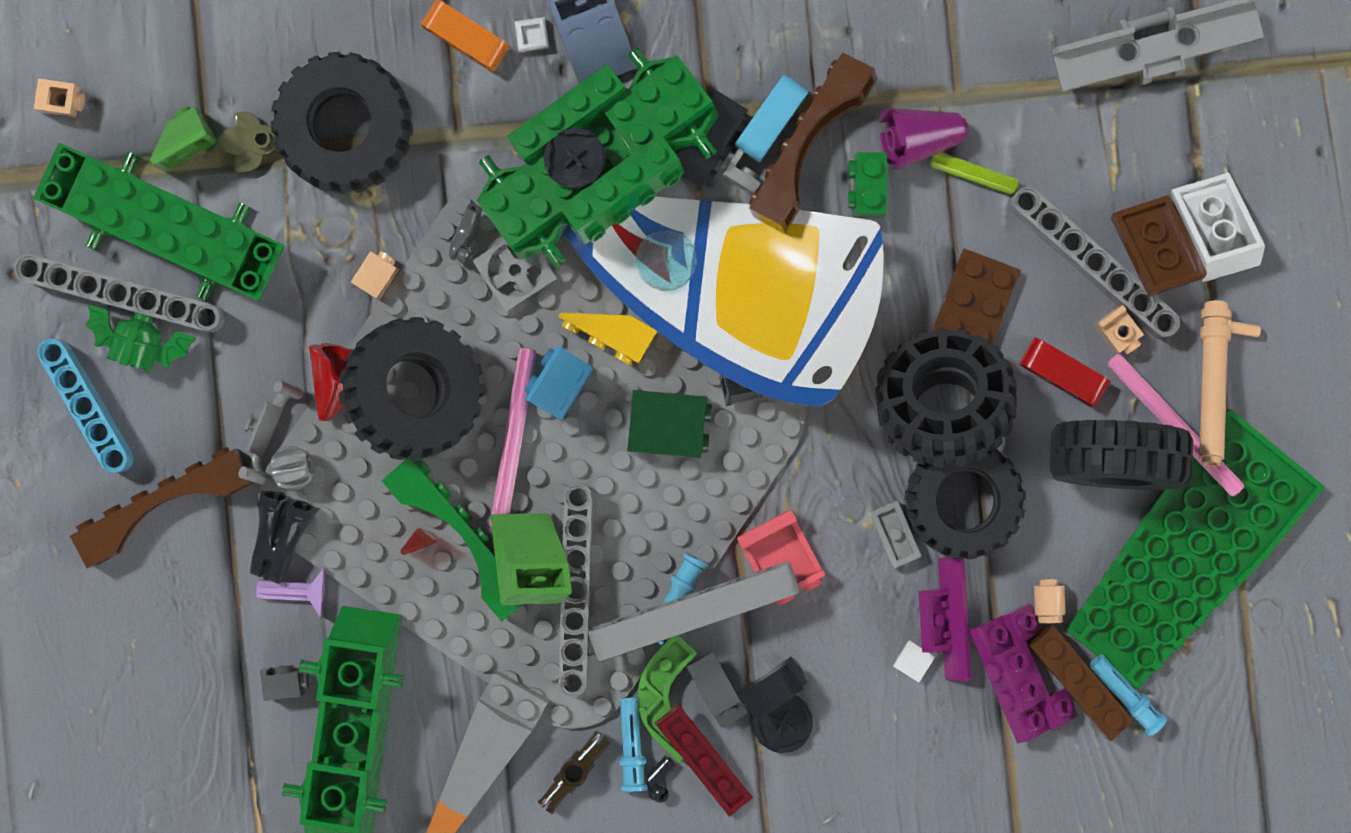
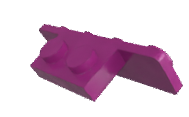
(946, 619)

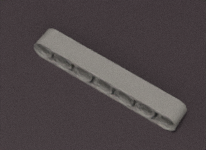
(1079, 257)
(105, 293)
(571, 604)
(693, 611)

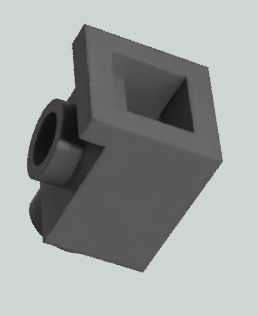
(283, 683)

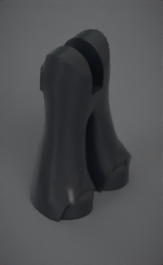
(271, 512)

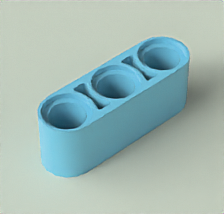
(772, 118)

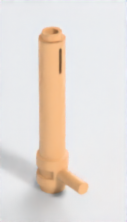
(1215, 338)

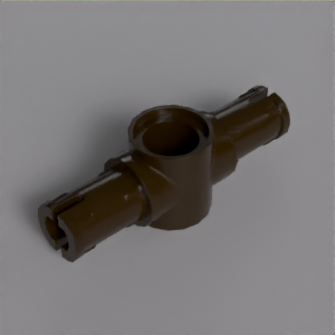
(563, 784)

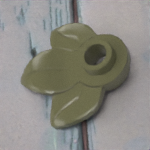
(243, 141)

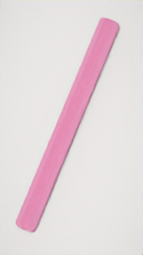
(1168, 416)
(513, 432)

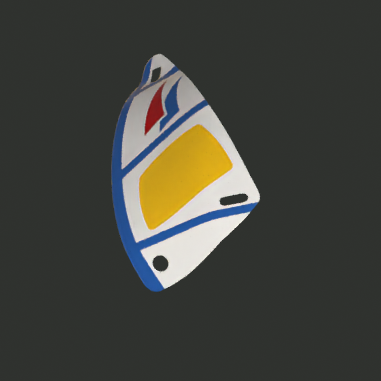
(753, 292)

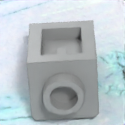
(741, 178)

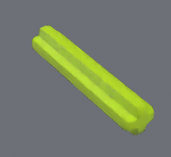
(974, 173)

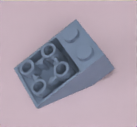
(592, 36)

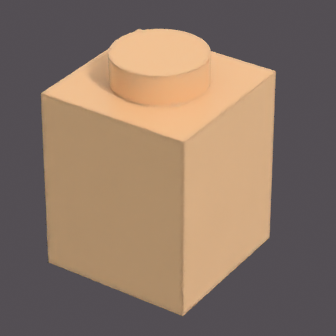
(376, 274)

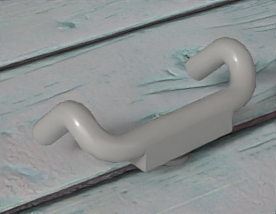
(264, 429)

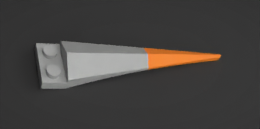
(495, 733)

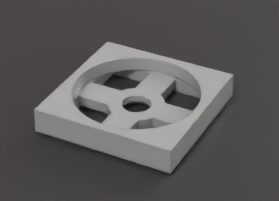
(510, 302)

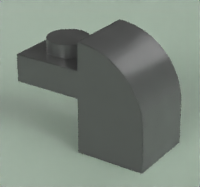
(717, 690)

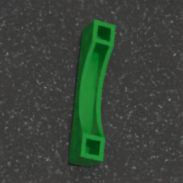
(415, 488)

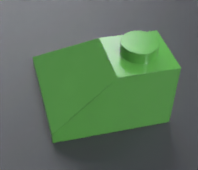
(182, 139)

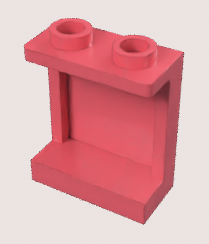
(780, 542)

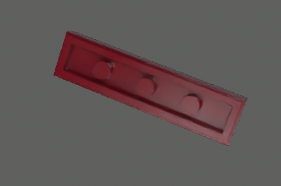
(703, 760)

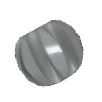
(292, 468)

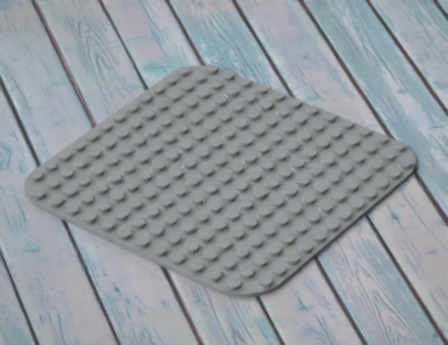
(643, 503)

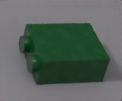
(668, 424)

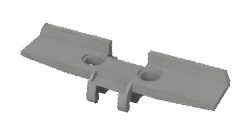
(1213, 30)

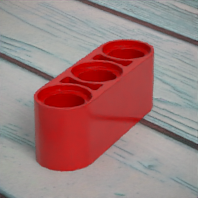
(1064, 372)

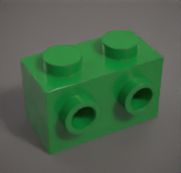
(869, 184)

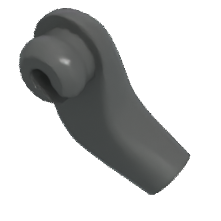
(464, 234)

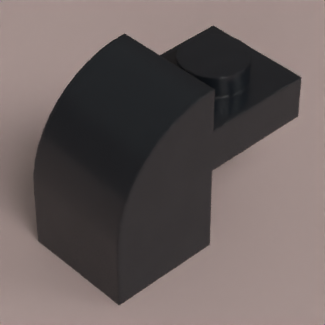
(773, 688)

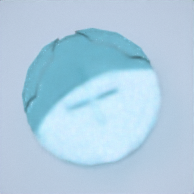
(666, 260)

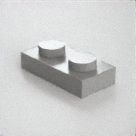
(895, 534)

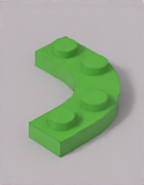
(656, 684)

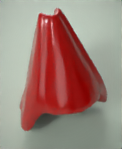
(327, 364)

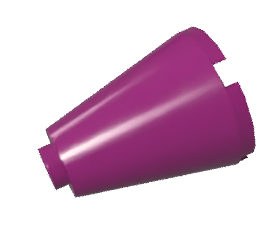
(919, 134)

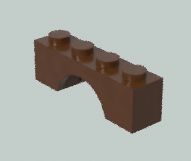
(1080, 682)

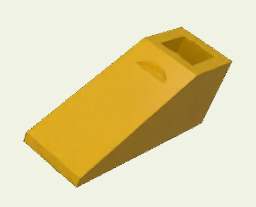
(619, 332)

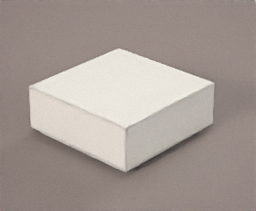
(531, 35)
(913, 661)

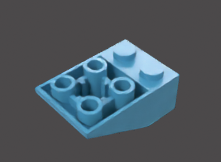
(558, 382)

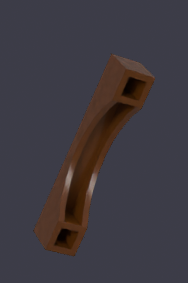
(844, 89)
(106, 537)

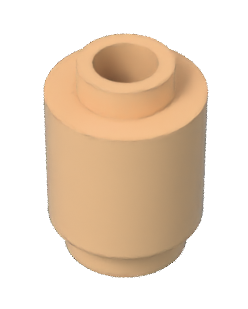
(1049, 601)

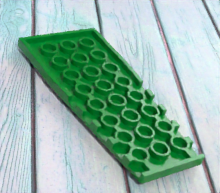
(1192, 554)

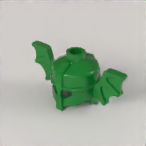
(136, 340)

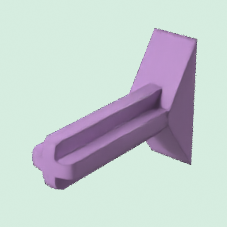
(296, 591)

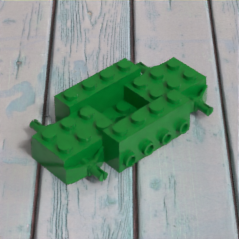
(639, 133)

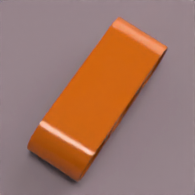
(464, 35)

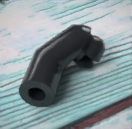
(657, 780)

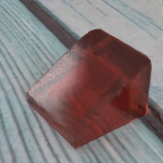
(420, 539)

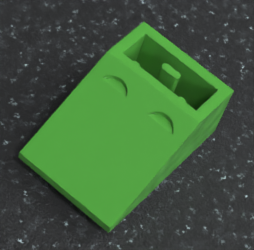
(529, 560)

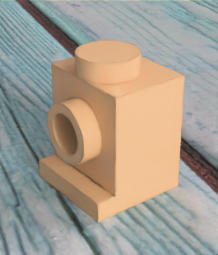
(48, 96)
(1109, 326)

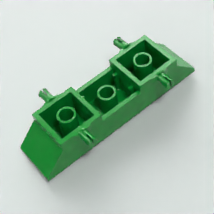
(126, 207)
(351, 724)

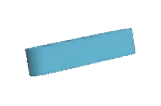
(73, 397)

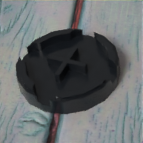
(575, 158)
(784, 727)

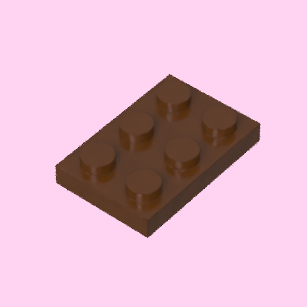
(1158, 245)
(976, 296)

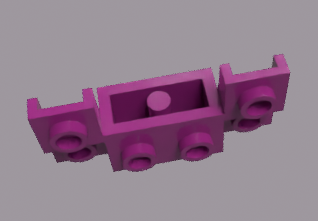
(1016, 676)

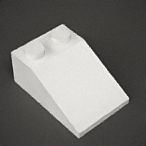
(1219, 226)

